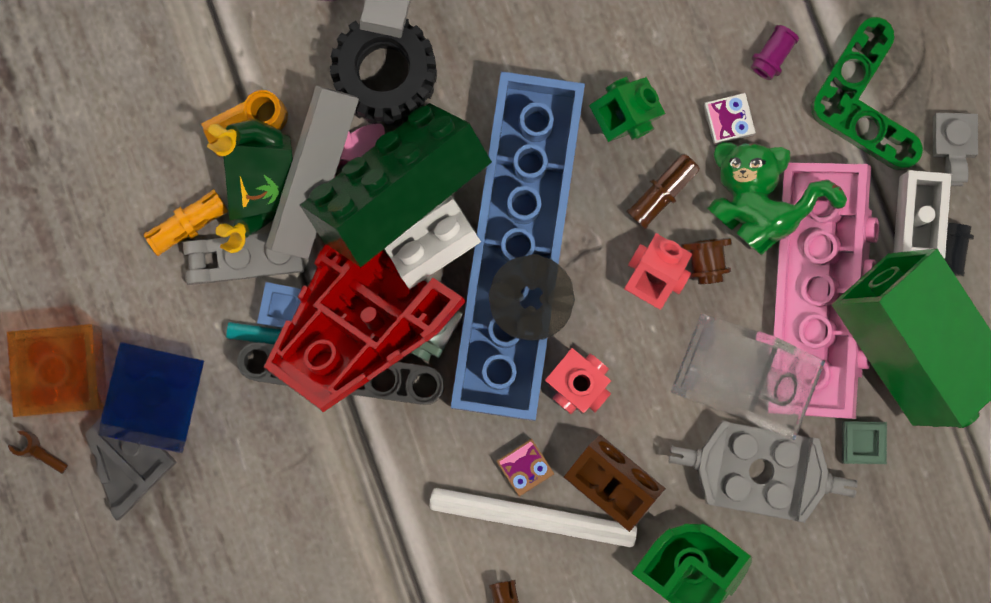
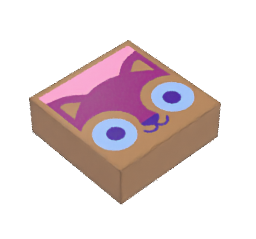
(525, 467)

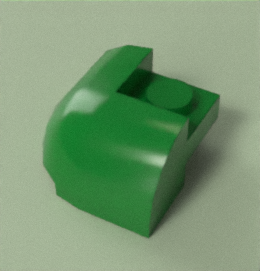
(693, 565)

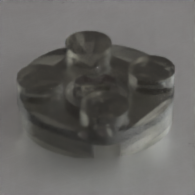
(534, 273)

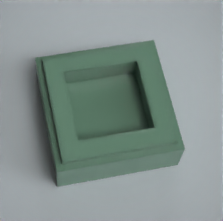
(864, 442)

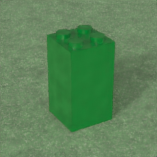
(922, 337)

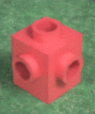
(658, 271)
(574, 366)

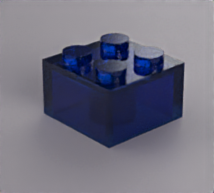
(151, 397)

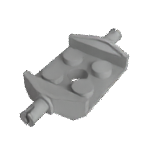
(796, 480)

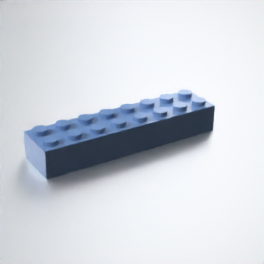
(518, 217)

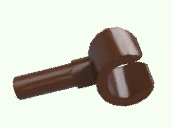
(34, 450)

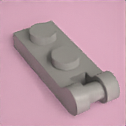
(250, 262)

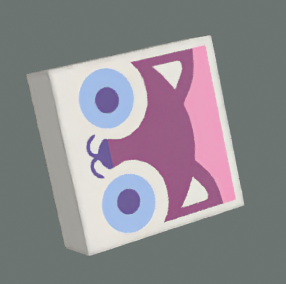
(729, 118)

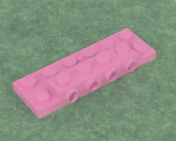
(815, 269)

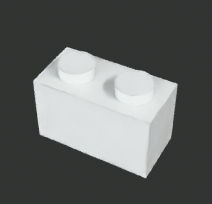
(922, 211)

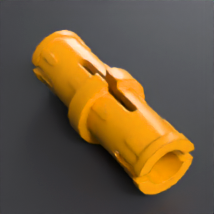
(185, 222)

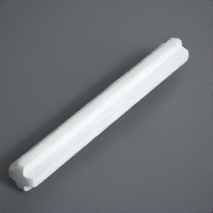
(531, 517)

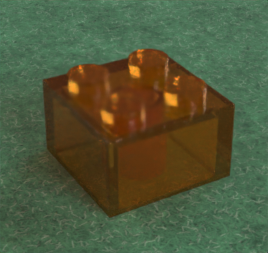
(57, 370)

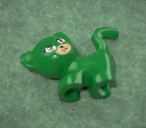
(750, 176)

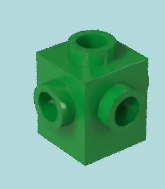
(627, 109)

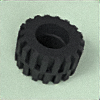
(391, 104)

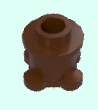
(708, 259)

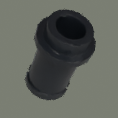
(957, 246)

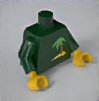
(255, 175)

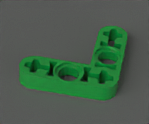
(853, 109)

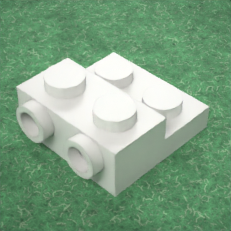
(432, 243)

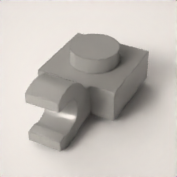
(955, 139)

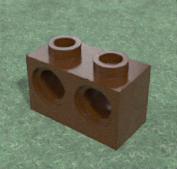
(614, 482)

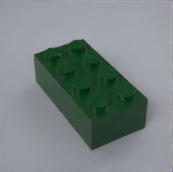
(395, 183)

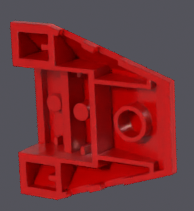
(355, 326)

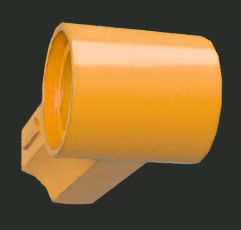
(248, 110)

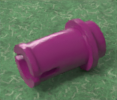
(774, 52)

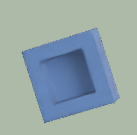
(278, 305)

